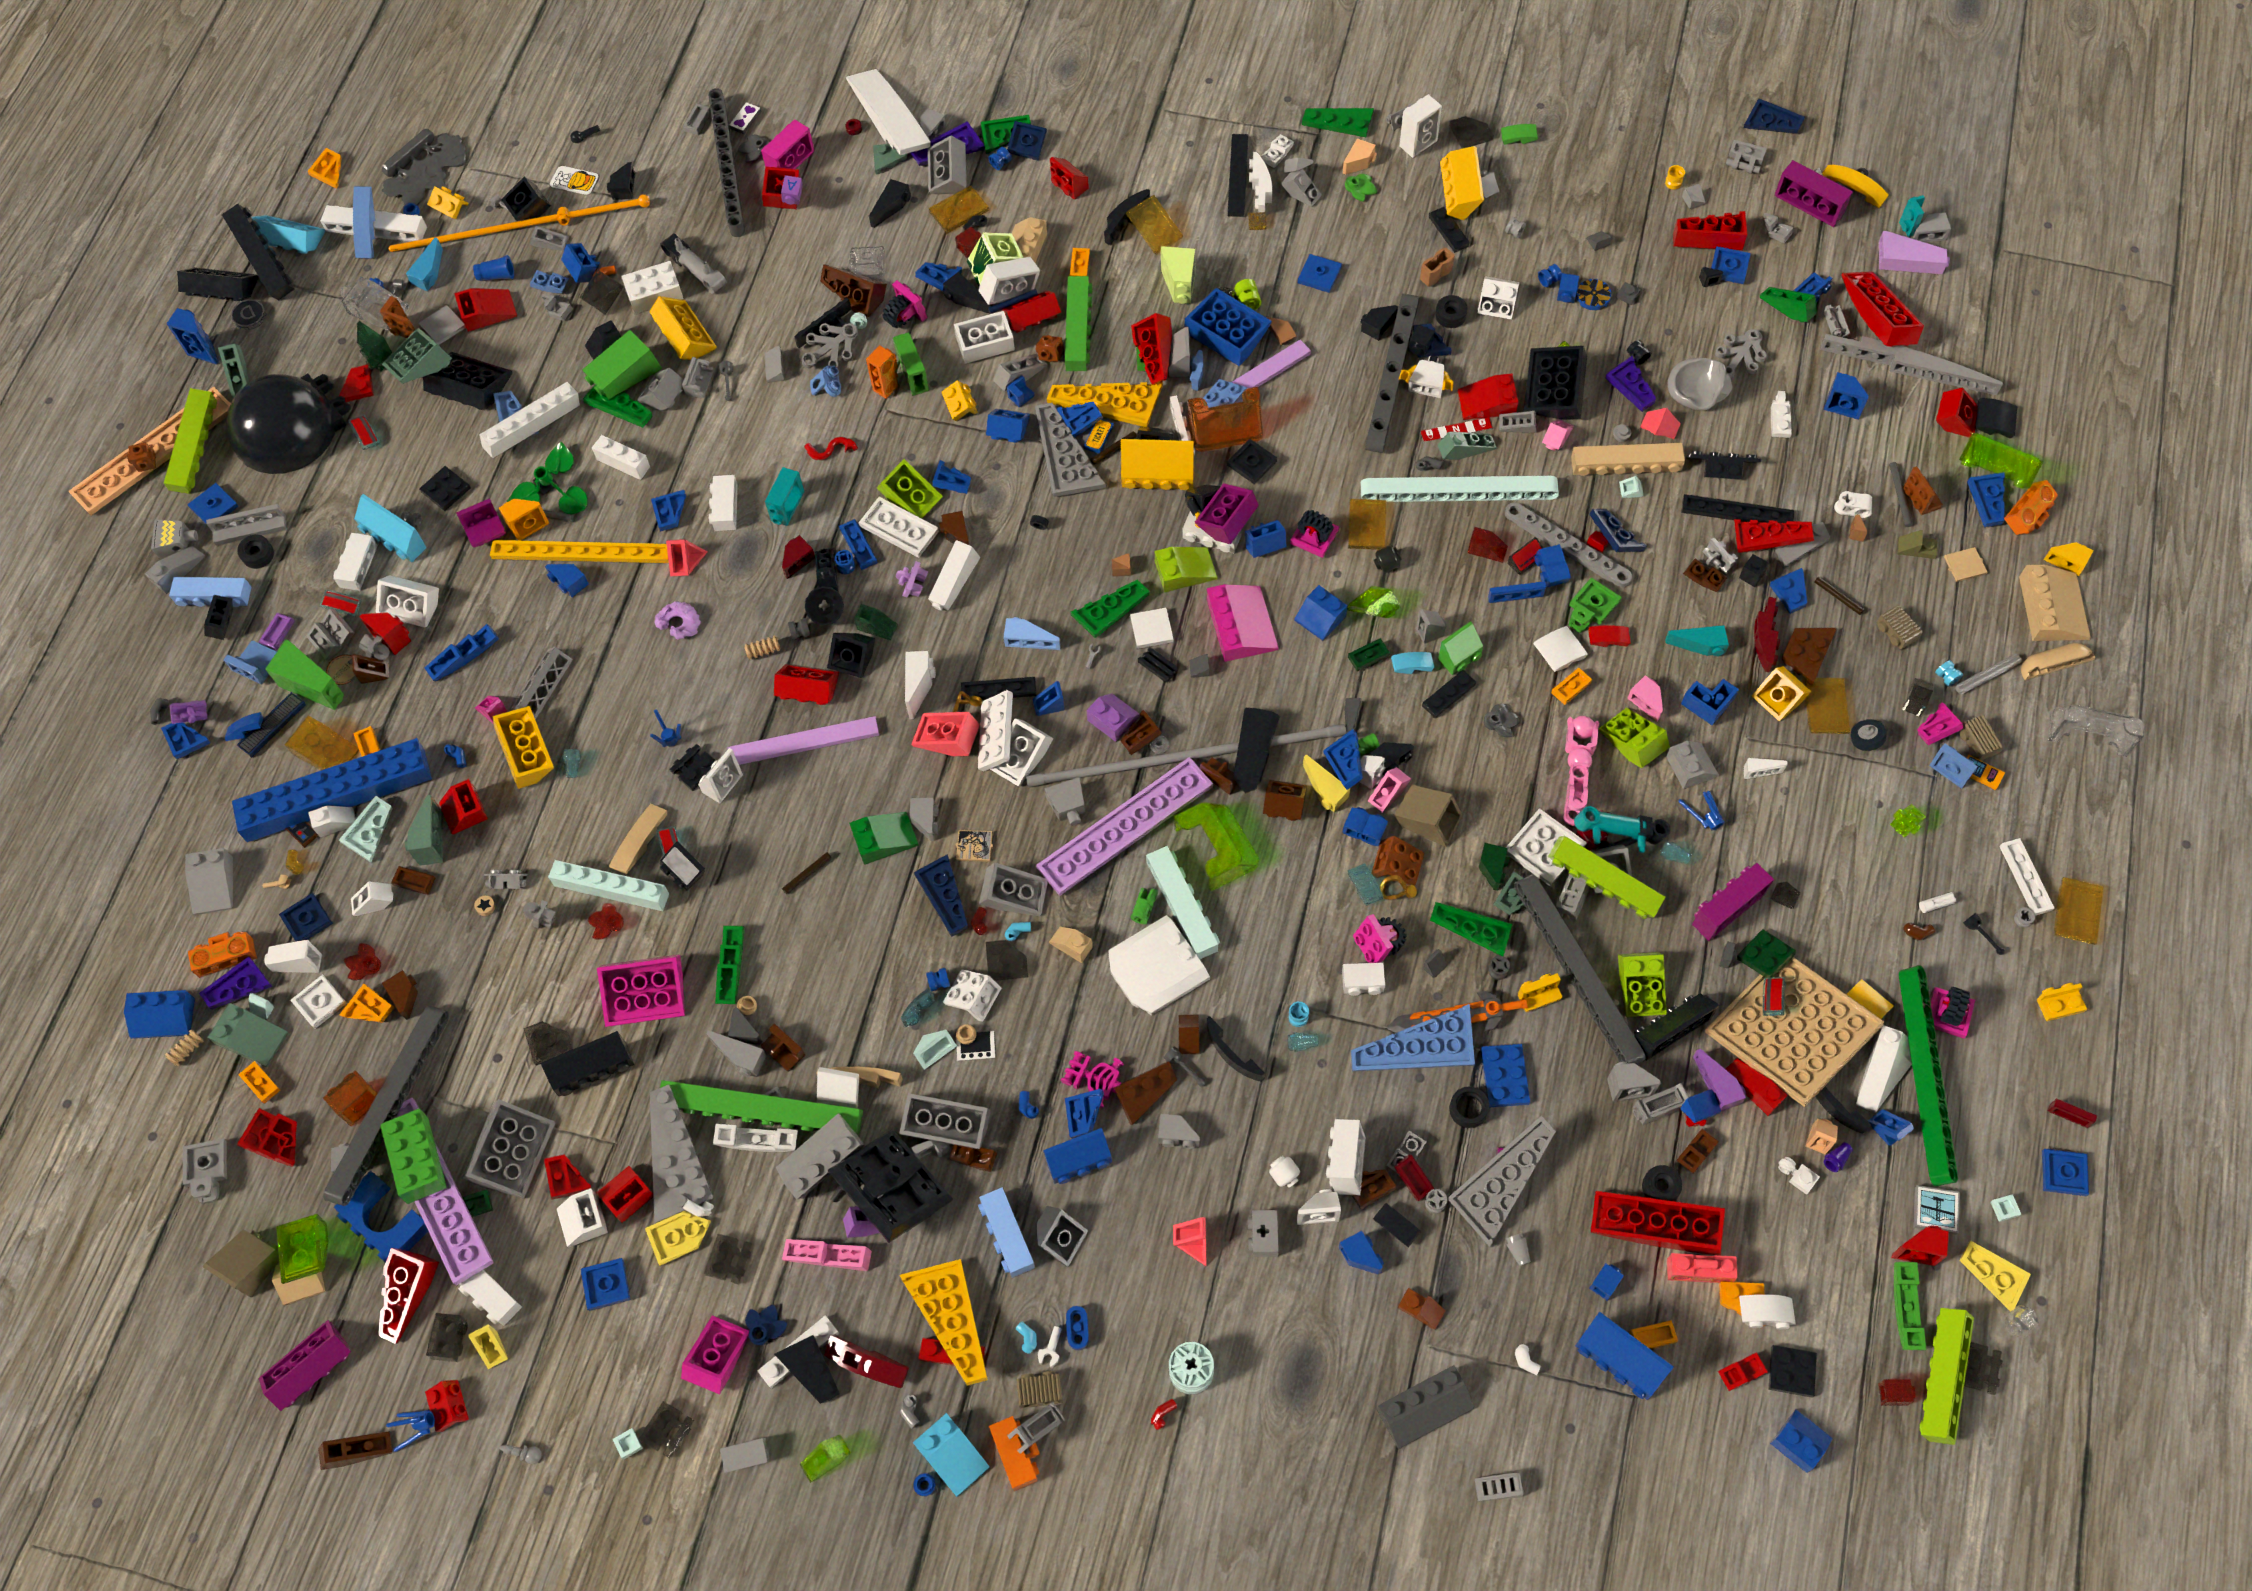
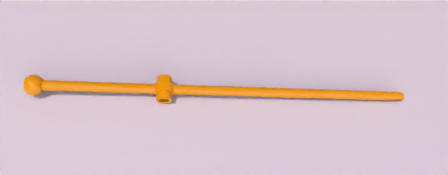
(563, 217)

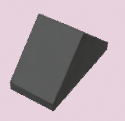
(742, 1030)

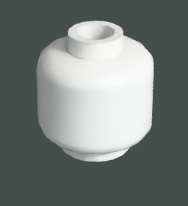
(1284, 1171)

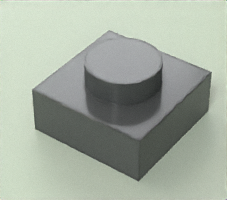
(1628, 293)
(1728, 955)

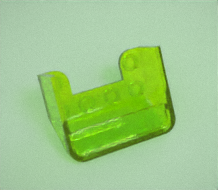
(1233, 848)

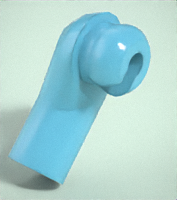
(1016, 928)
(1030, 1337)

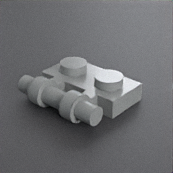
(1747, 152)

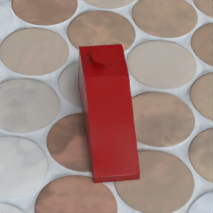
(1757, 1086)

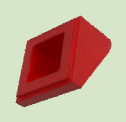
(1597, 541)

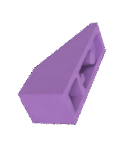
(1724, 1085)
(858, 1224)

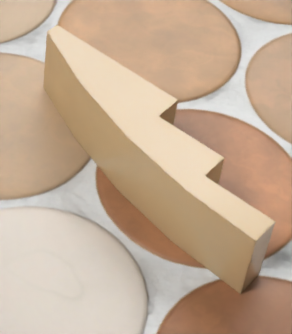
(637, 839)
(873, 1076)

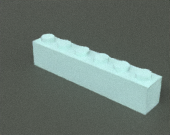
(608, 885)
(1182, 902)

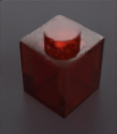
(967, 241)
(1896, 1392)

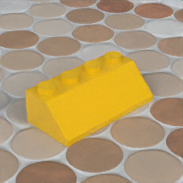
(1462, 182)
(681, 328)
(523, 746)

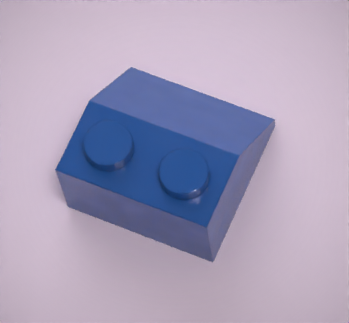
(1846, 396)
(1007, 425)
(1321, 613)
(1802, 1441)

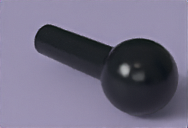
(577, 136)
(1626, 842)

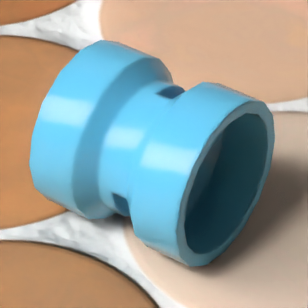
(1949, 673)
(1297, 1010)

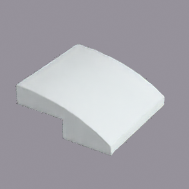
(1560, 648)

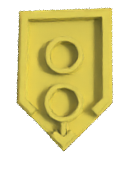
(676, 1236)

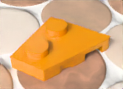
(327, 168)
(367, 1006)
(1732, 1290)

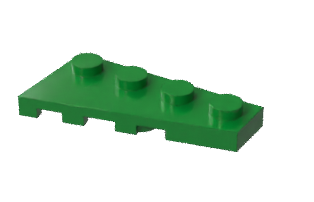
(1342, 120)
(619, 406)
(1103, 613)
(1477, 928)

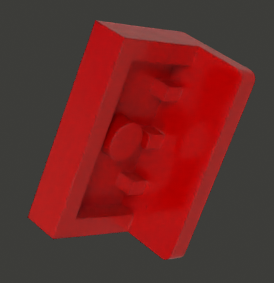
(446, 1404)

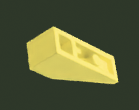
(1327, 787)

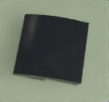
(1996, 417)

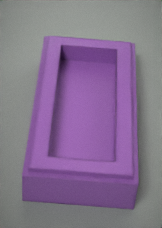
(276, 631)

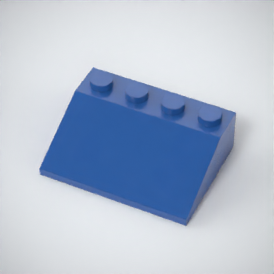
(1227, 326)
(1623, 1356)

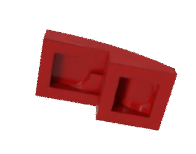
(1609, 634)
(1742, 1372)

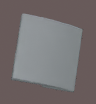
(442, 325)
(330, 634)

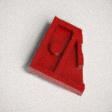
(358, 384)
(564, 1177)

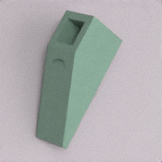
(1463, 444)

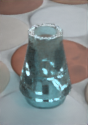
(571, 761)
(1675, 853)
(1301, 1041)

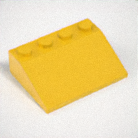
(1157, 464)

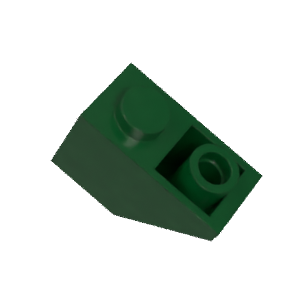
(1492, 864)

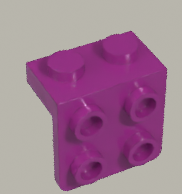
(481, 523)

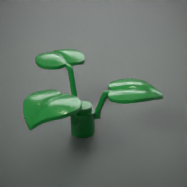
(560, 461)

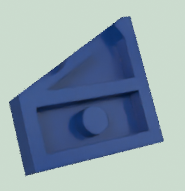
(936, 274)
(1791, 590)
(183, 739)

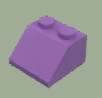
(1111, 716)

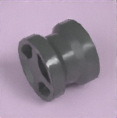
(413, 519)
(1499, 963)

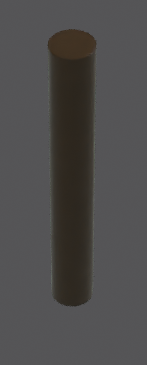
(1111, 449)
(1838, 595)
(806, 873)

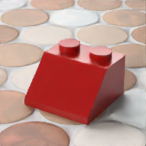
(1957, 412)
(389, 628)
(1925, 1248)

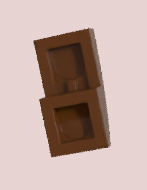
(1697, 1151)
(972, 1157)

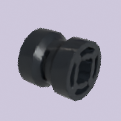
(1639, 352)

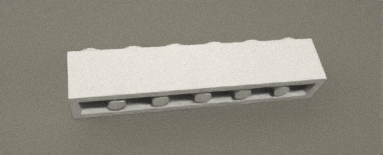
(386, 225)
(529, 420)

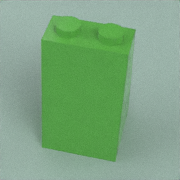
(621, 366)
(300, 675)

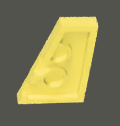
(1996, 1274)

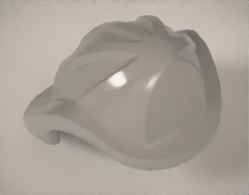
(1699, 383)

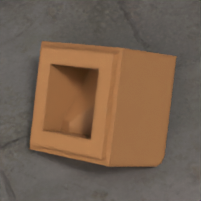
(1858, 530)
(1121, 565)

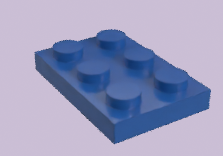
(1505, 1075)

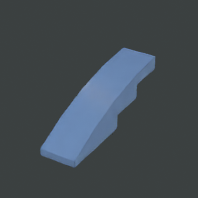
(363, 221)

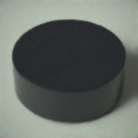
(1039, 522)

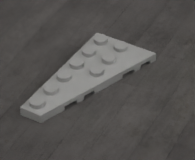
(1065, 459)
(674, 1158)
(1495, 1188)

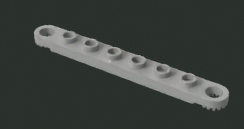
(1570, 545)

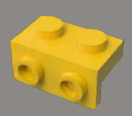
(446, 202)
(959, 400)
(1541, 991)

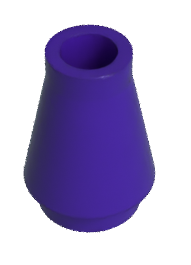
(1837, 1158)

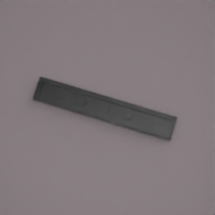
(1238, 173)
(1734, 510)

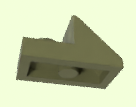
(1917, 546)

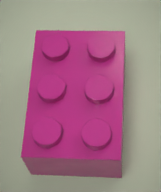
(789, 147)

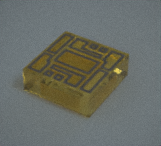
(1257, 221)

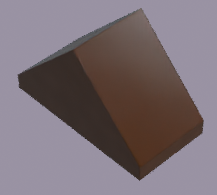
(369, 669)
(1189, 1034)

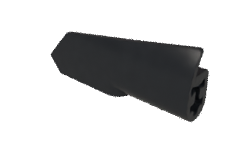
(1253, 747)

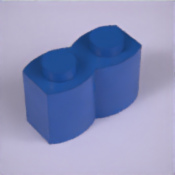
(1553, 565)
(1365, 826)

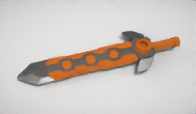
(1488, 1009)

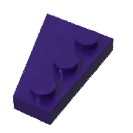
(1631, 384)
(235, 984)

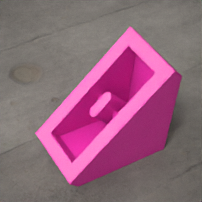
(490, 707)

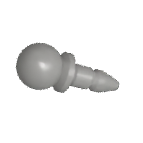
(530, 1455)

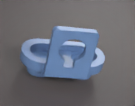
(829, 380)

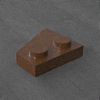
(1373, 1187)

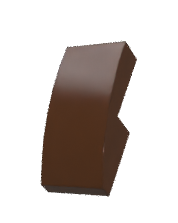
(1706, 577)

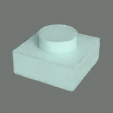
(2005, 1208)
(627, 1443)

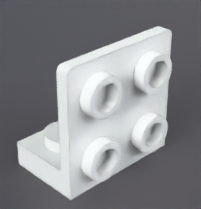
(973, 993)

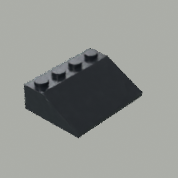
(467, 381)
(1556, 382)

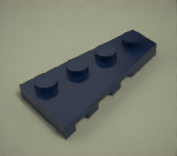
(941, 889)

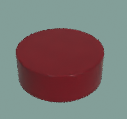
(853, 127)

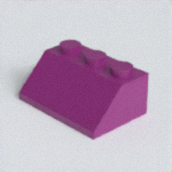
(1227, 513)

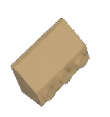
(1030, 236)

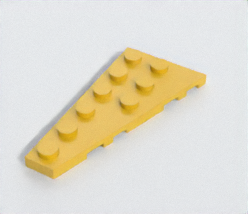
(1114, 400)
(947, 1307)

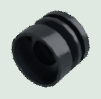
(816, 613)

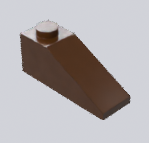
(353, 1450)

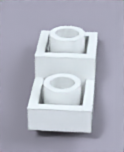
(1277, 151)

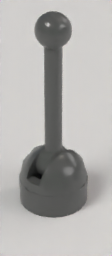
(726, 369)
(1174, 1057)

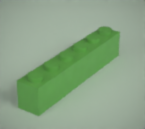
(1077, 323)

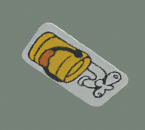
(574, 180)

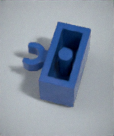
(579, 262)
(1265, 538)

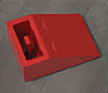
(484, 307)

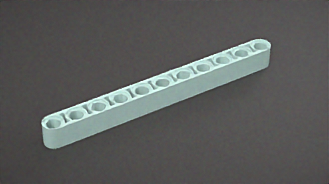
(1460, 488)

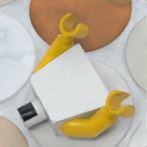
(1427, 378)

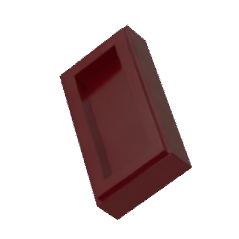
(2072, 1113)
(1414, 1177)

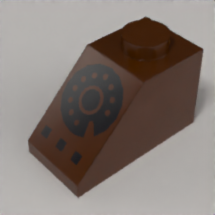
(954, 527)

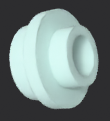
(859, 320)

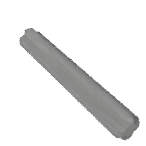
(1988, 674)

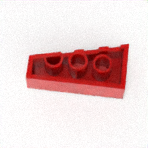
(1721, 231)

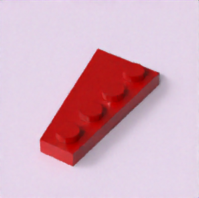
(1764, 535)

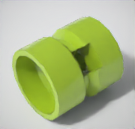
(1248, 293)

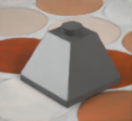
(1059, 1234)

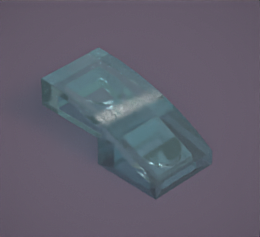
(1365, 883)

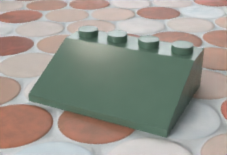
(416, 358)

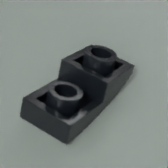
(1397, 1225)

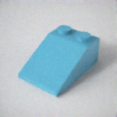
(951, 1455)

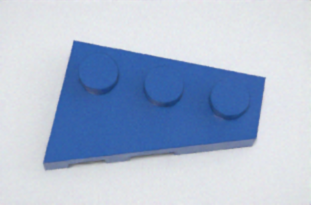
(1988, 497)
(1345, 759)

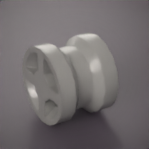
(1515, 227)
(1439, 1198)

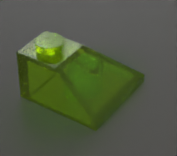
(1375, 602)

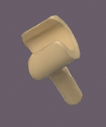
(283, 882)

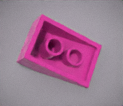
(714, 1355)

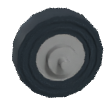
(1868, 735)

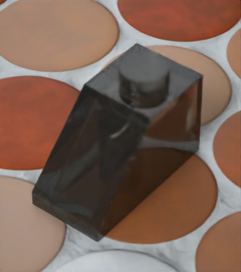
(1918, 697)

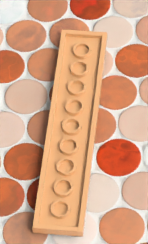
(120, 475)

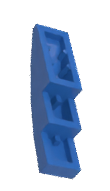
(465, 651)

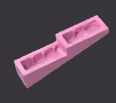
(827, 1254)

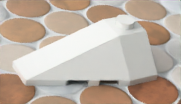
(1885, 1067)

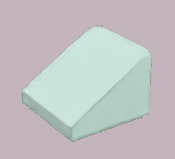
(1631, 488)
(260, 1006)

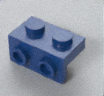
(1815, 285)

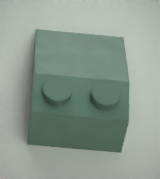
(426, 834)
(247, 1035)

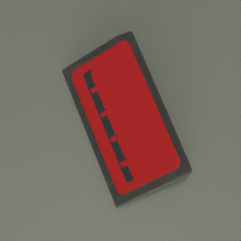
(1525, 556)

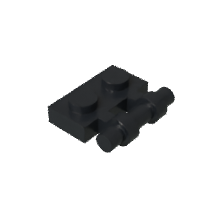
(692, 775)

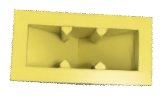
(488, 1346)

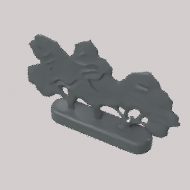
(425, 172)

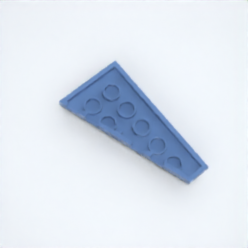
(1431, 1044)

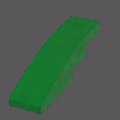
(729, 965)

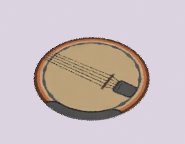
(341, 669)

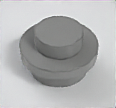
(1622, 432)

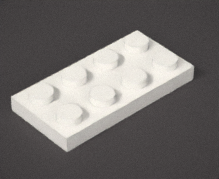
(898, 527)
(995, 731)

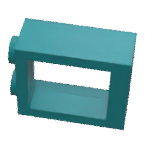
(784, 496)

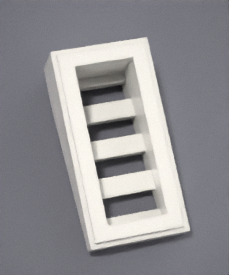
(1763, 767)

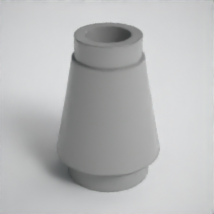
(1518, 1247)

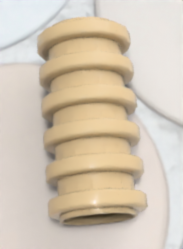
(762, 647)
(184, 1047)

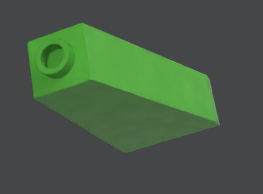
(911, 363)

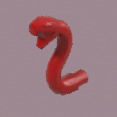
(849, 444)

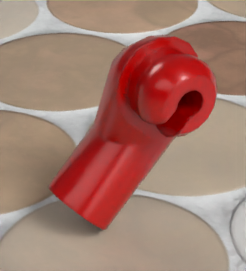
(1160, 1412)

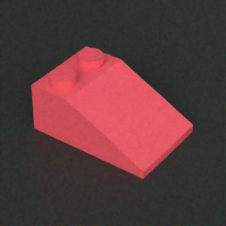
(946, 733)

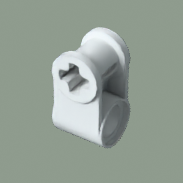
(1855, 504)

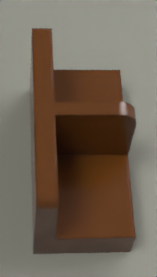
(1219, 775)
(782, 1048)

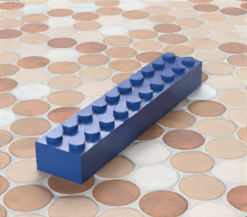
(339, 785)

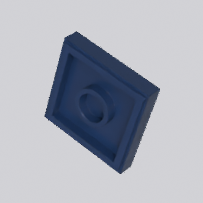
(1026, 140)
(305, 918)

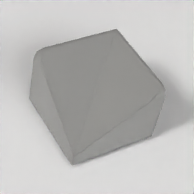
(1693, 196)

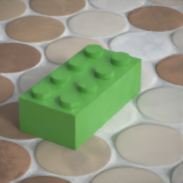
(413, 1156)

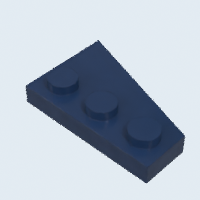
(1773, 118)
(1618, 537)

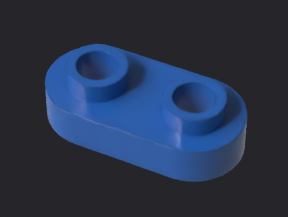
(1077, 1328)

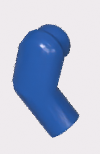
(457, 753)
(1025, 1107)

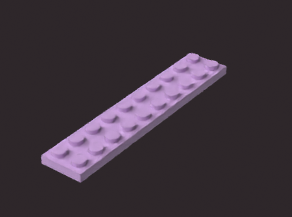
(1124, 826)
(451, 1224)

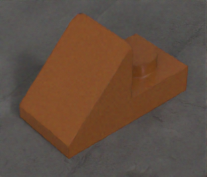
(1421, 1308)

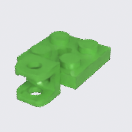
(1586, 611)

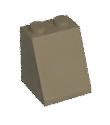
(1429, 814)
(244, 1262)

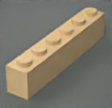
(1627, 459)

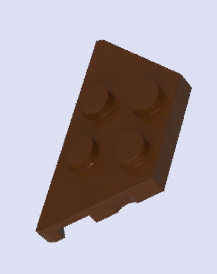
(1807, 650)

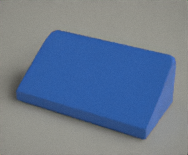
(1701, 1106)

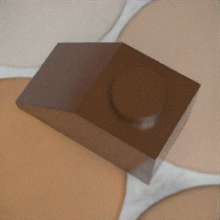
(402, 992)

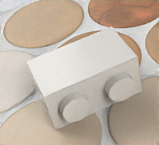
(1363, 978)

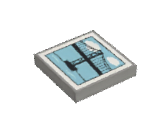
(1936, 1208)

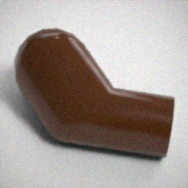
(1917, 932)

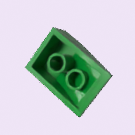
(883, 835)

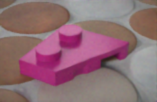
(1939, 725)

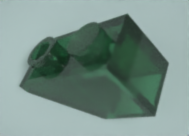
(874, 622)

